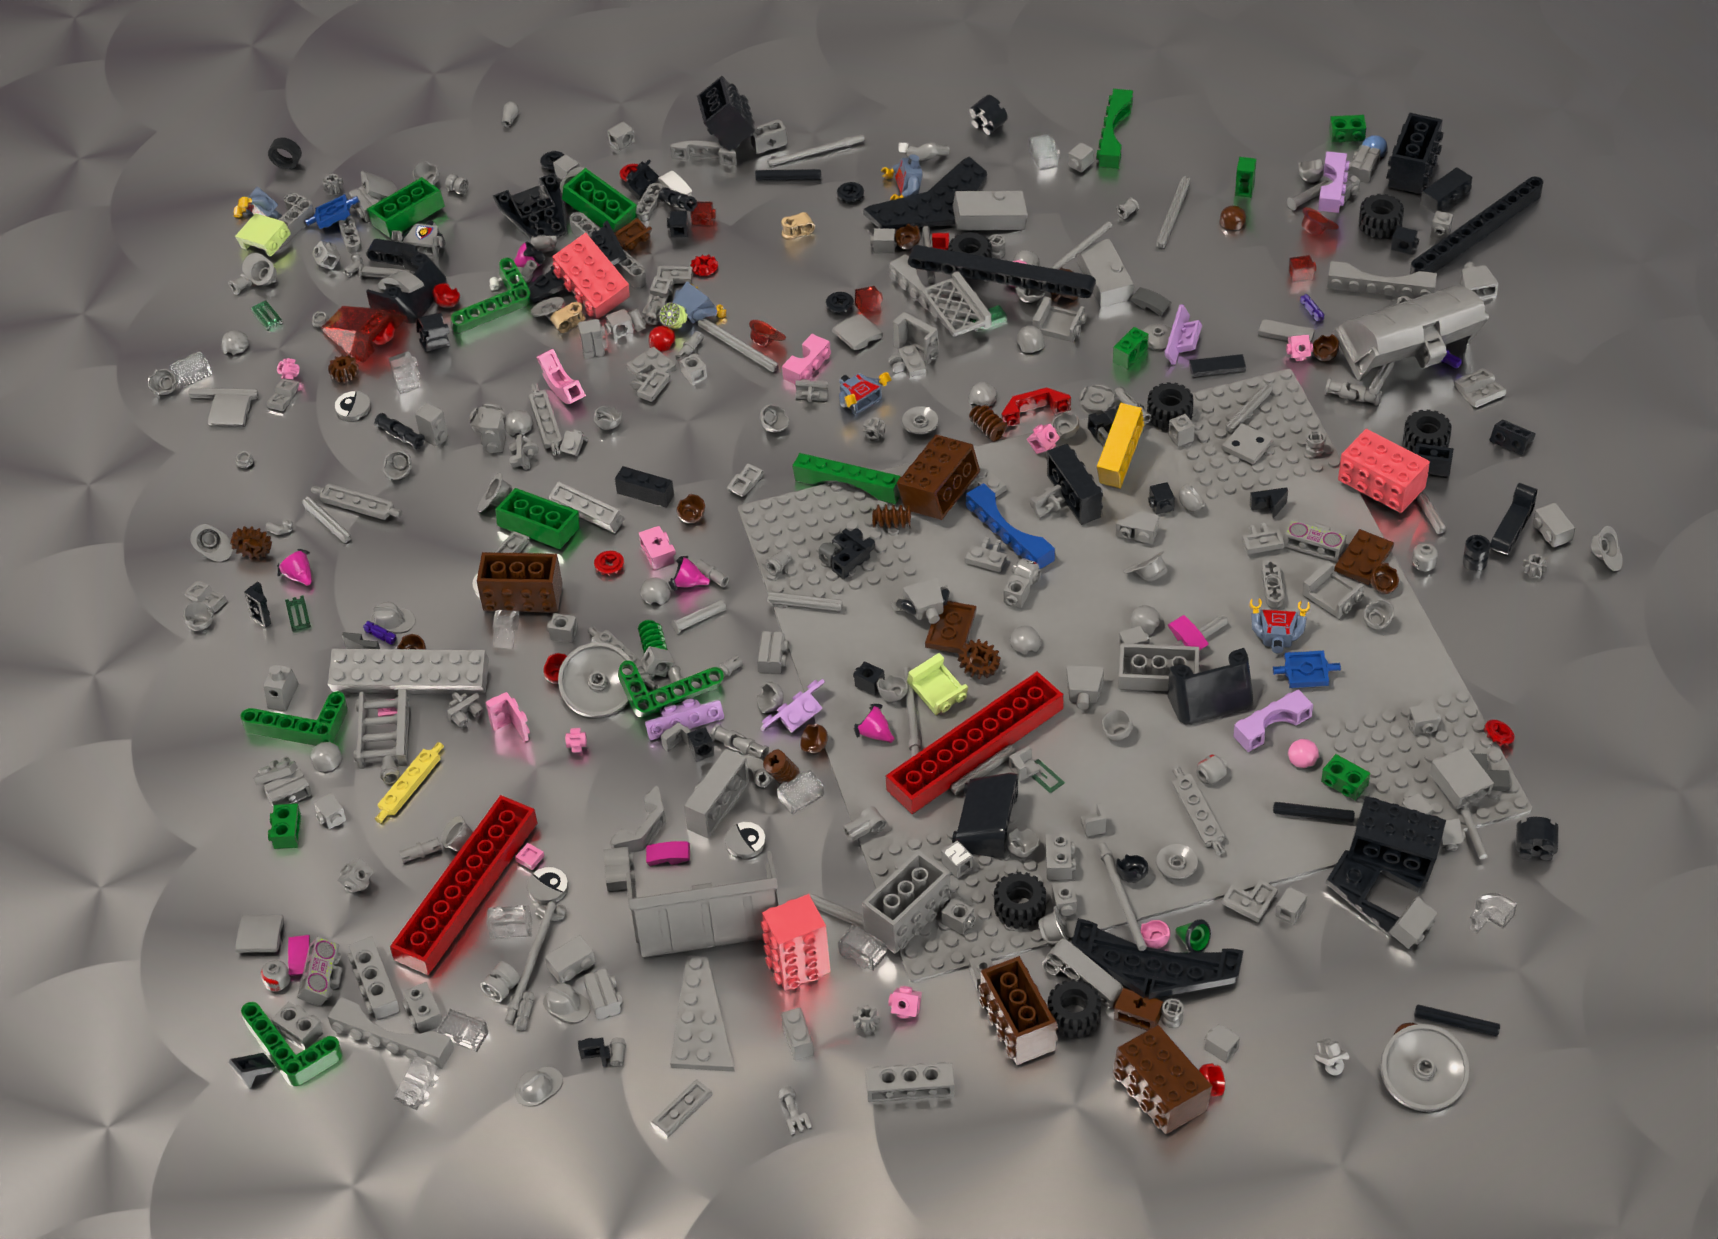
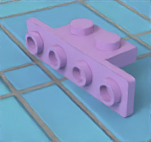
(1183, 335)
(798, 711)
(688, 713)

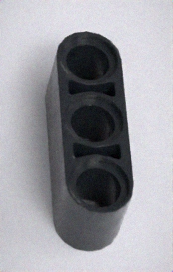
(387, 251)

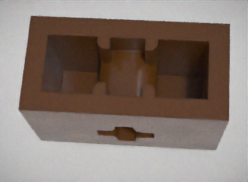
(1138, 1011)

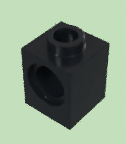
(1404, 240)
(867, 677)
(700, 744)

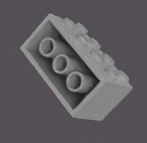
(906, 901)

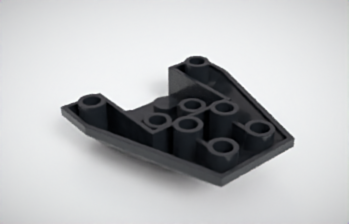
(536, 210)

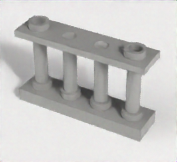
(400, 735)

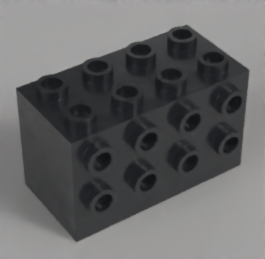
(726, 113)
(1415, 153)
(1397, 838)

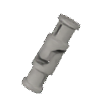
(1350, 391)
(736, 741)

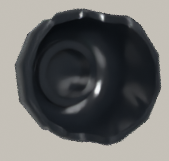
(1132, 868)

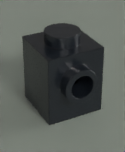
(678, 224)
(1161, 498)

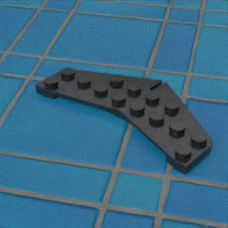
(929, 207)
(1163, 970)

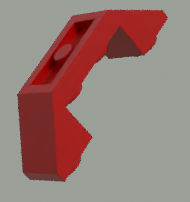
(1058, 402)

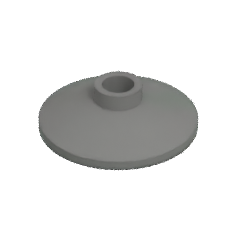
(547, 307)
(1158, 336)
(920, 420)
(1179, 855)

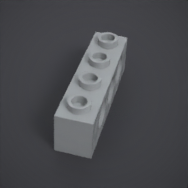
(385, 1003)
(902, 1089)

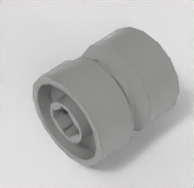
(502, 979)

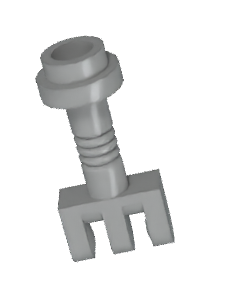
(786, 1095)

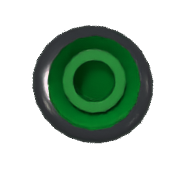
(1195, 935)

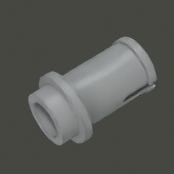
(637, 320)
(731, 665)
(617, 1051)

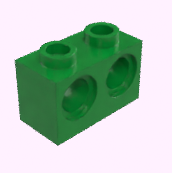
(1347, 128)
(1245, 177)
(1130, 348)
(1345, 777)
(285, 826)

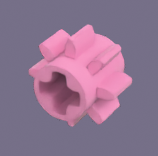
(288, 368)
(576, 739)

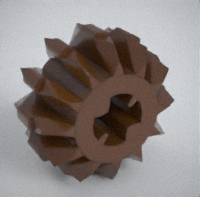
(343, 369)

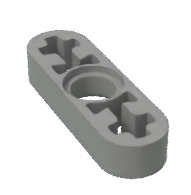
(649, 207)
(350, 238)
(1269, 590)

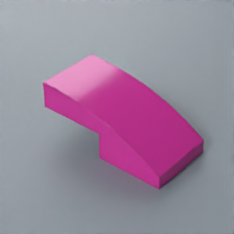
(1187, 632)
(672, 852)
(297, 954)

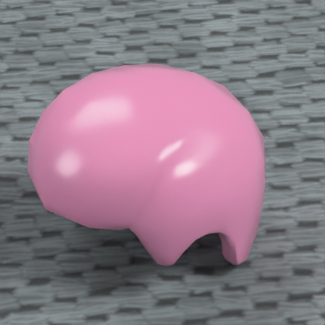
(1303, 753)
(1155, 933)

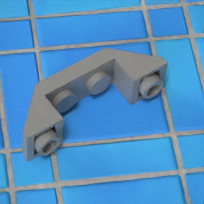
(649, 829)

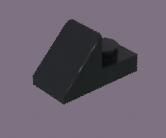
(1273, 499)
(251, 1066)

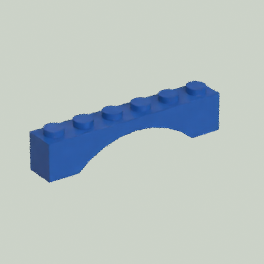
(1034, 548)

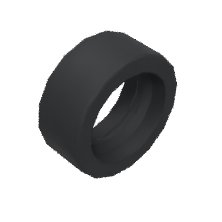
(281, 161)

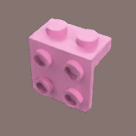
(503, 711)

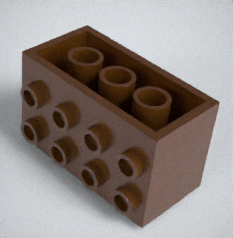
(938, 476)
(519, 582)
(1017, 1010)
(1162, 1079)

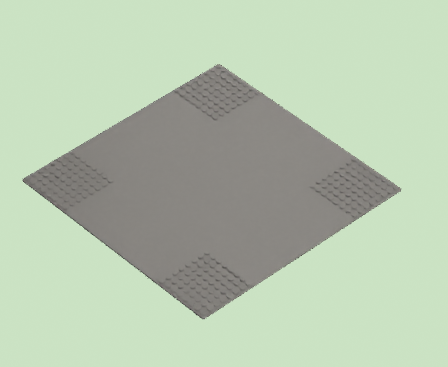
(1079, 615)

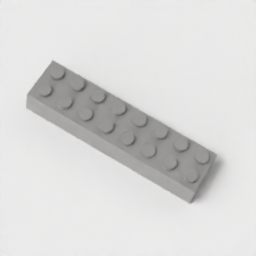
(409, 669)

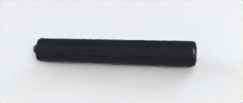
(797, 174)
(1313, 812)
(1457, 1020)

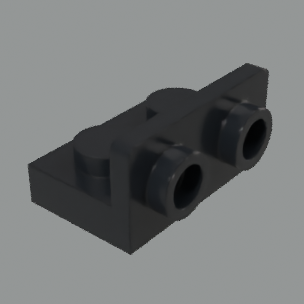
(640, 180)
(1511, 436)
(257, 604)

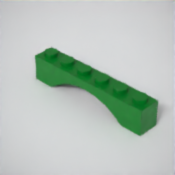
(1110, 149)
(815, 469)

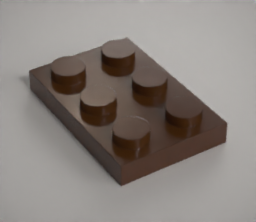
(1363, 556)
(952, 628)

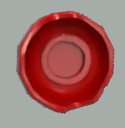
(445, 296)
(385, 335)
(661, 338)
(552, 667)
(1215, 1076)

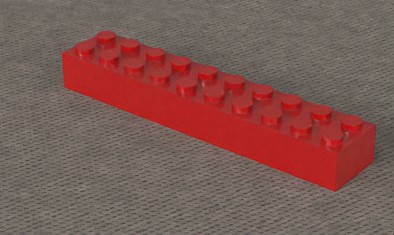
(974, 741)
(463, 885)

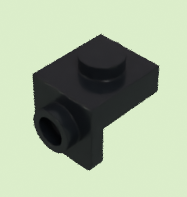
(594, 1048)

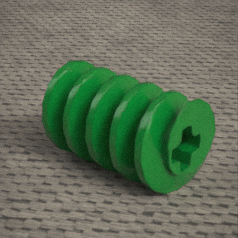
(651, 635)

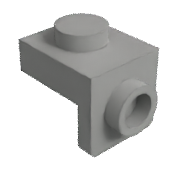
(572, 442)
(674, 735)

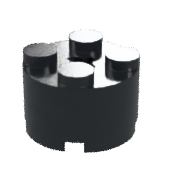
(988, 114)
(432, 332)
(1537, 838)

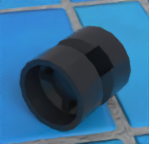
(1476, 552)

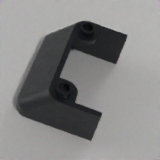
(418, 301)

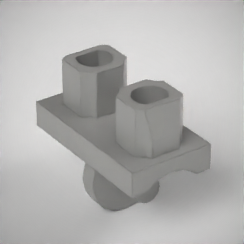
(811, 390)
(524, 452)
(1047, 501)
(461, 705)
(1331, 1056)

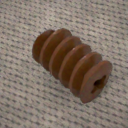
(988, 422)
(891, 516)
(780, 766)

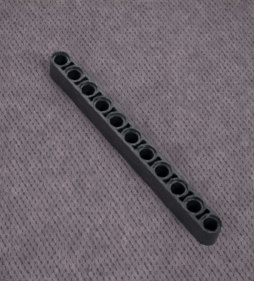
(1478, 227)
(1002, 271)

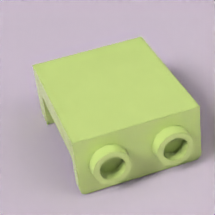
(263, 233)
(936, 685)

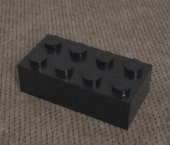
(1077, 485)

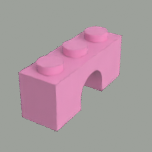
(814, 352)

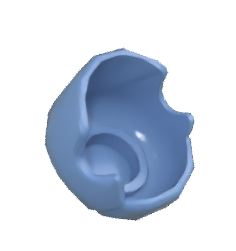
(1378, 143)

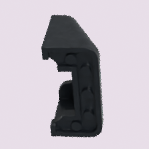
(1211, 692)
(987, 814)

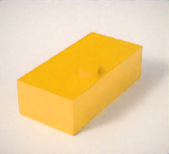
(1120, 445)

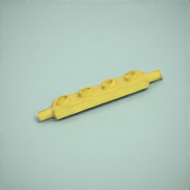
(408, 782)

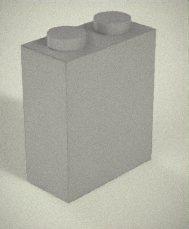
(1461, 777)

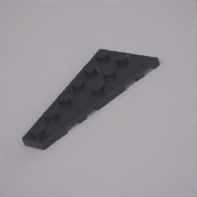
(605, 240)

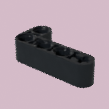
(1515, 519)

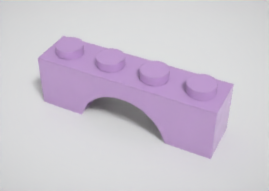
(1331, 195)
(1291, 708)

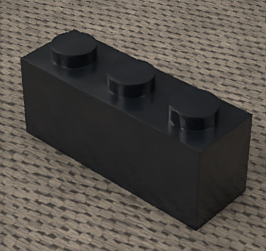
(1446, 190)
(644, 486)

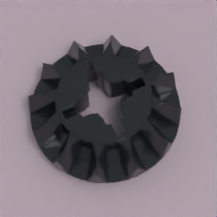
(550, 156)
(844, 190)
(842, 297)

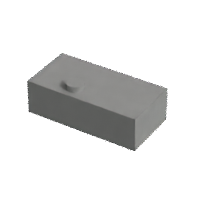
(990, 210)
(1112, 279)
(1148, 665)
(716, 793)

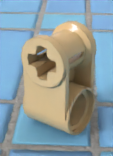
(797, 225)
(567, 317)

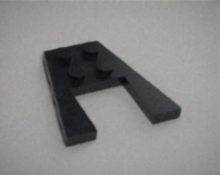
(1355, 880)

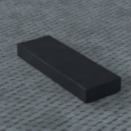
(1217, 365)

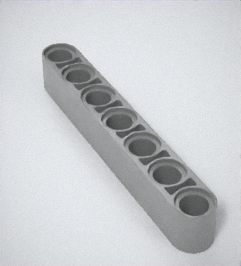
(629, 268)

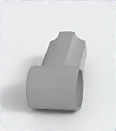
(868, 822)

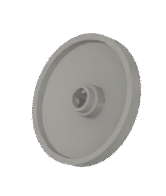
(591, 681)
(1425, 1067)

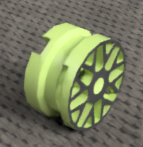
(673, 315)

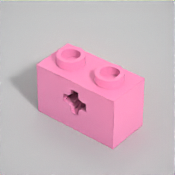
(656, 547)

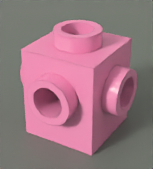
(1293, 344)
(1043, 438)
(905, 1002)

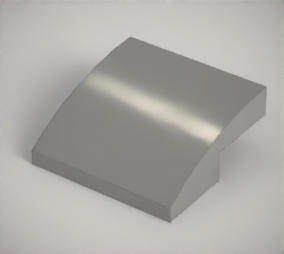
(377, 186)
(857, 331)
(1479, 388)
(229, 410)
(259, 933)

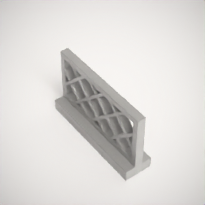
(968, 300)

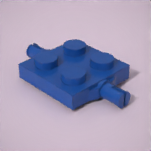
(332, 211)
(1306, 669)

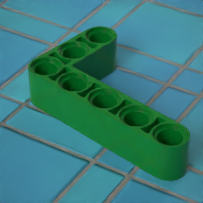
(495, 302)
(667, 691)
(298, 728)
(292, 1063)

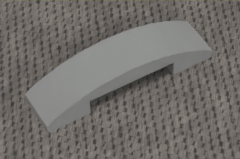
(703, 149)
(406, 280)

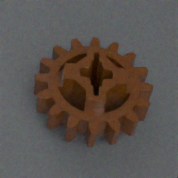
(251, 542)
(979, 658)

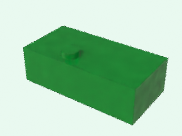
(598, 200)
(406, 207)
(537, 518)

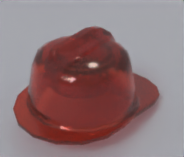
(1315, 222)
(764, 334)

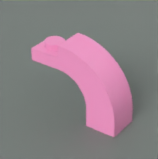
(560, 383)

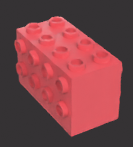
(590, 276)
(1383, 470)
(795, 942)

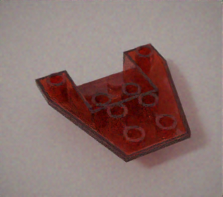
(357, 326)

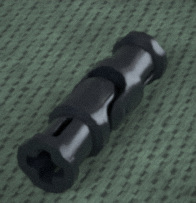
(677, 199)
(399, 430)

